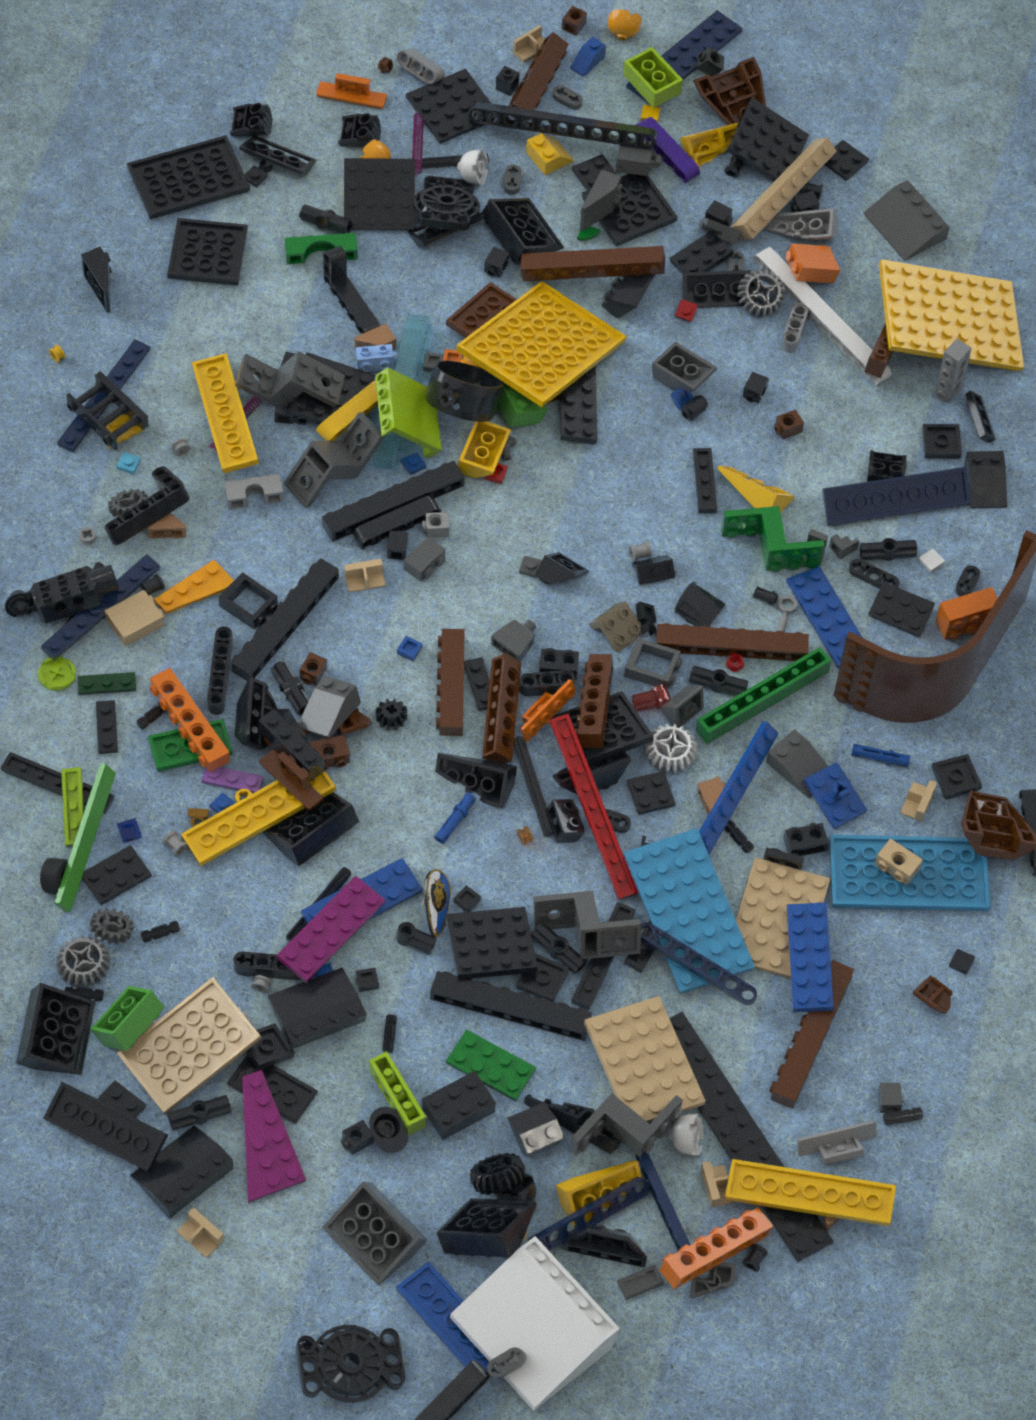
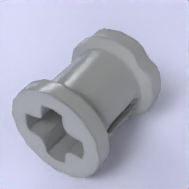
(640, 551)
(174, 843)

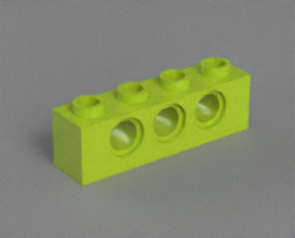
(397, 1092)

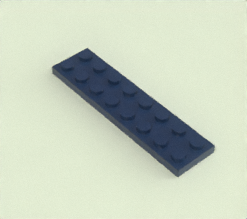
(712, 33)
(896, 495)

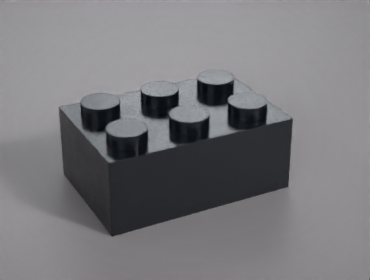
(458, 1105)

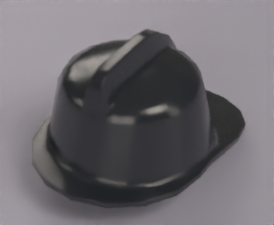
(388, 1129)

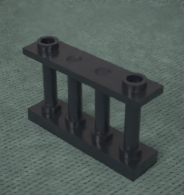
(114, 395)

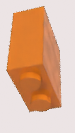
(812, 263)

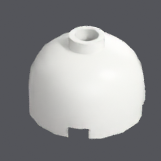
(472, 165)
(686, 1134)

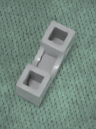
(267, 486)

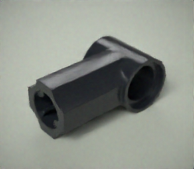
(416, 939)

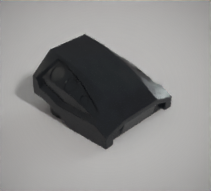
(251, 120)
(359, 129)
(885, 466)
(698, 606)

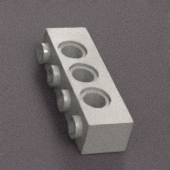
(952, 370)

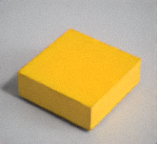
(649, 111)

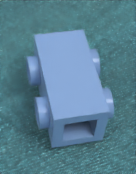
(375, 357)

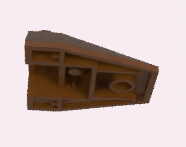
(731, 90)
(996, 827)

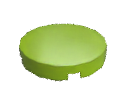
(57, 674)

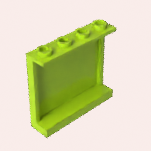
(406, 411)

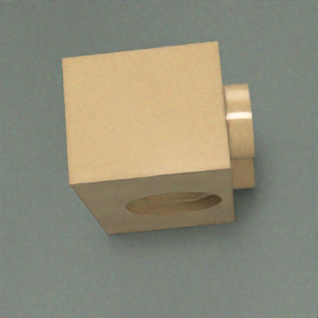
(894, 852)

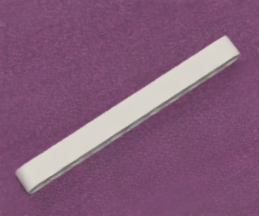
(819, 311)

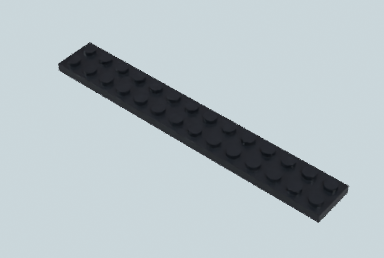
(744, 1140)

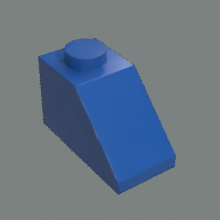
(589, 56)

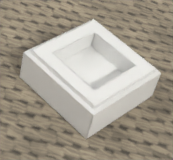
(931, 560)

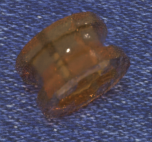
(524, 835)

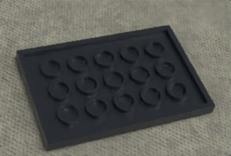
(188, 177)

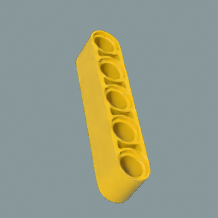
(341, 419)

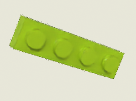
(72, 802)

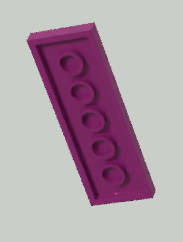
(330, 929)

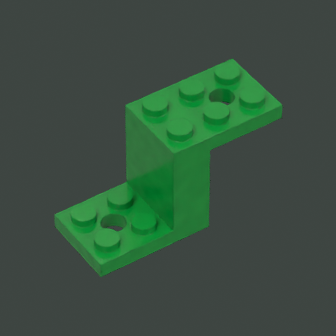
(775, 550)

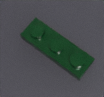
(106, 683)

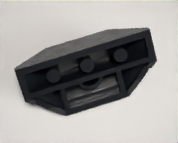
(253, 705)
(605, 772)
(606, 1244)

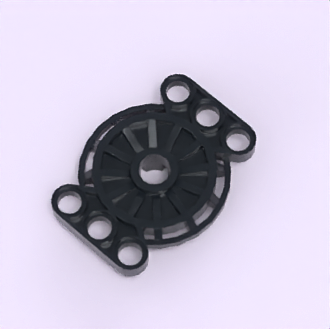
(446, 203)
(360, 1347)

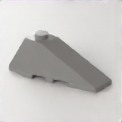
(806, 224)

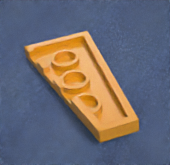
(201, 584)

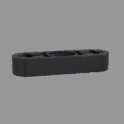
(871, 569)

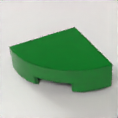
(587, 234)

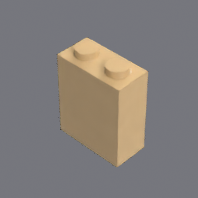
(135, 617)

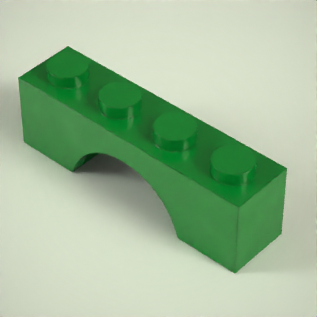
(299, 248)

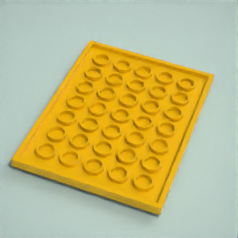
(936, 306)
(541, 343)

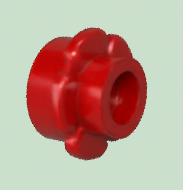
(735, 658)

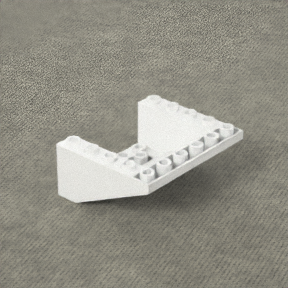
(543, 1312)

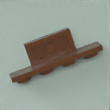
(292, 778)

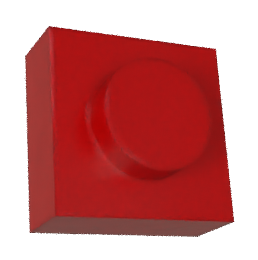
(686, 310)
(499, 474)

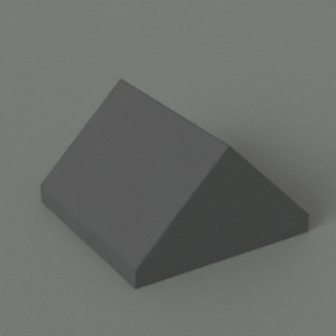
(684, 705)

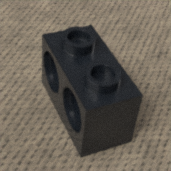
(559, 660)
(806, 844)

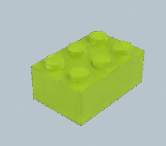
(652, 77)

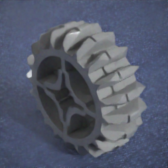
(757, 279)
(93, 969)

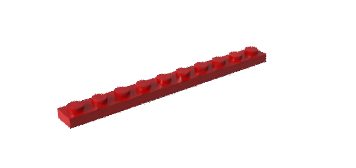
(593, 807)

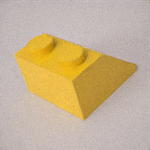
(547, 153)

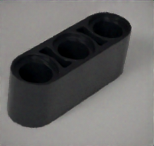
(537, 681)

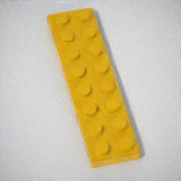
(225, 413)
(247, 819)
(810, 1192)

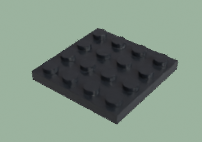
(447, 105)
(766, 140)
(379, 193)
(639, 211)
(207, 251)
(315, 410)
(622, 732)
(491, 943)

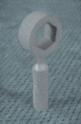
(783, 619)

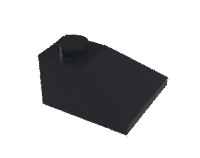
(557, 568)

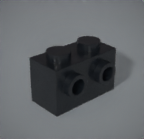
(565, 820)

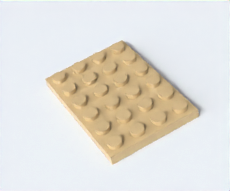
(764, 911)
(189, 1045)
(644, 1058)

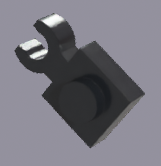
(256, 176)
(282, 416)
(647, 616)

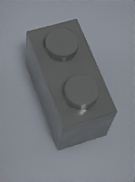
(424, 559)

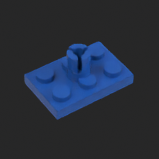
(835, 795)

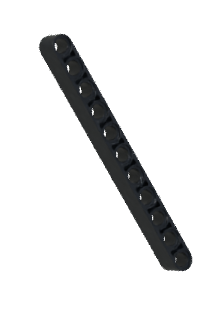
(570, 121)

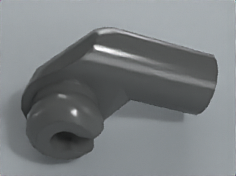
(510, 443)

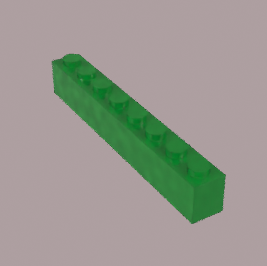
(763, 695)

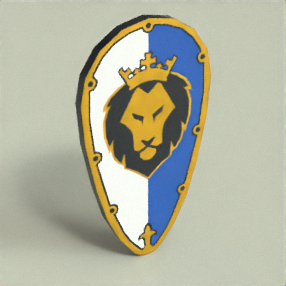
(436, 900)

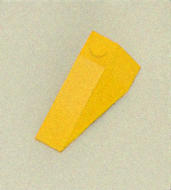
(755, 492)
(586, 1188)

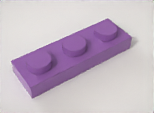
(232, 779)

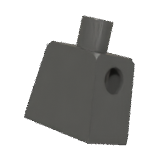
(514, 639)

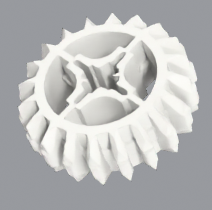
(684, 750)

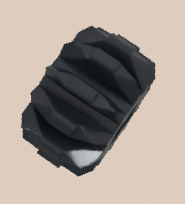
(397, 718)

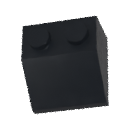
(535, 1128)

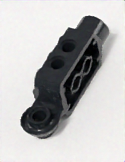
(64, 594)

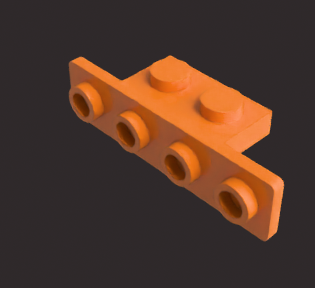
(351, 90)
(545, 709)

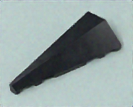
(573, 1117)

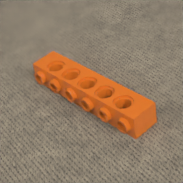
(168, 682)
(756, 1229)

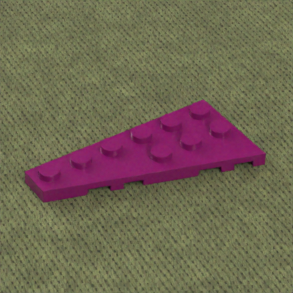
(269, 1152)

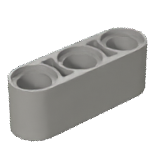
(427, 67)
(794, 327)

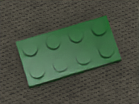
(173, 751)
(492, 1064)

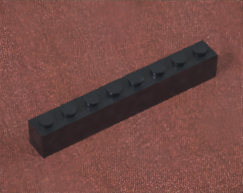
(430, 483)
(285, 619)
(510, 1005)

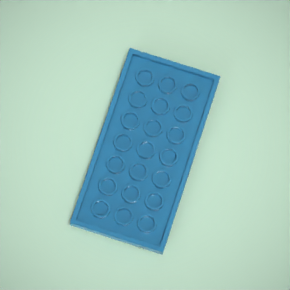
(948, 878)
(688, 904)

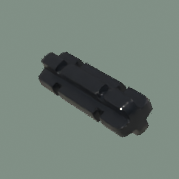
(150, 716)
(739, 837)
(160, 931)
(87, 993)
(389, 1033)
(902, 1116)

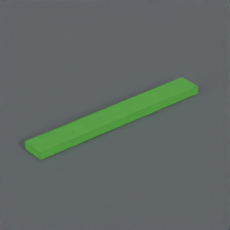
(85, 838)

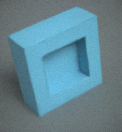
(128, 462)

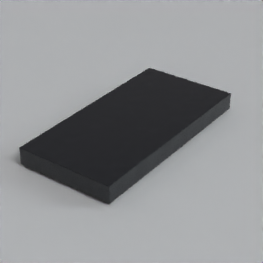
(288, 1092)

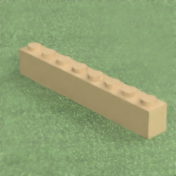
(784, 188)

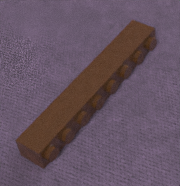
(593, 263)
(725, 642)
(808, 1042)

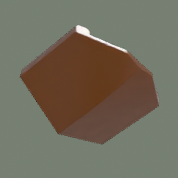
(354, 722)
(934, 994)

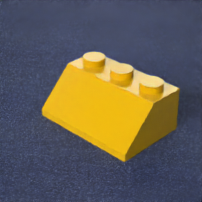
(483, 449)

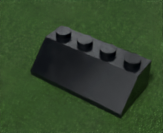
(626, 294)

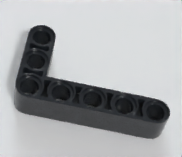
(336, 276)
(170, 496)

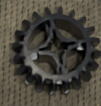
(497, 1173)

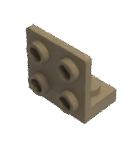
(618, 625)

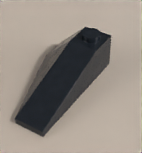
(486, 778)

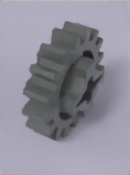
(125, 501)
(111, 926)

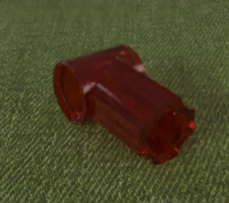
(655, 698)

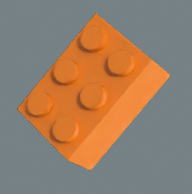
(964, 613)

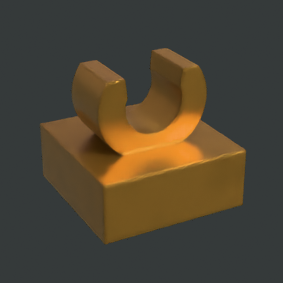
(197, 813)

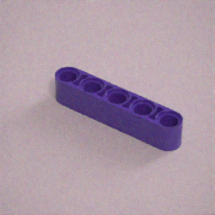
(671, 152)

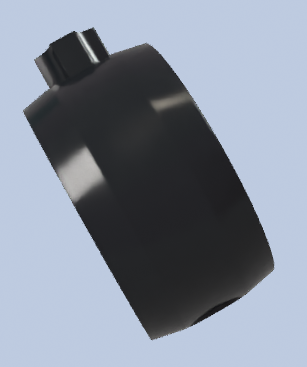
(457, 382)

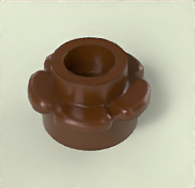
(384, 63)

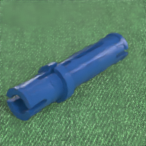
(881, 755)
(453, 820)

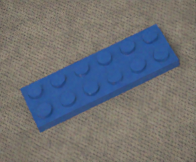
(823, 610)
(392, 882)
(810, 957)
(434, 1302)

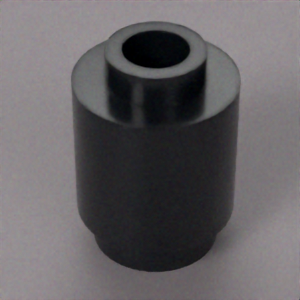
(694, 407)

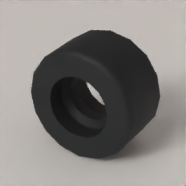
(52, 874)

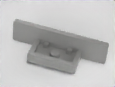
(838, 1143)

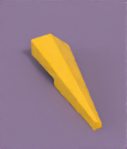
(708, 144)

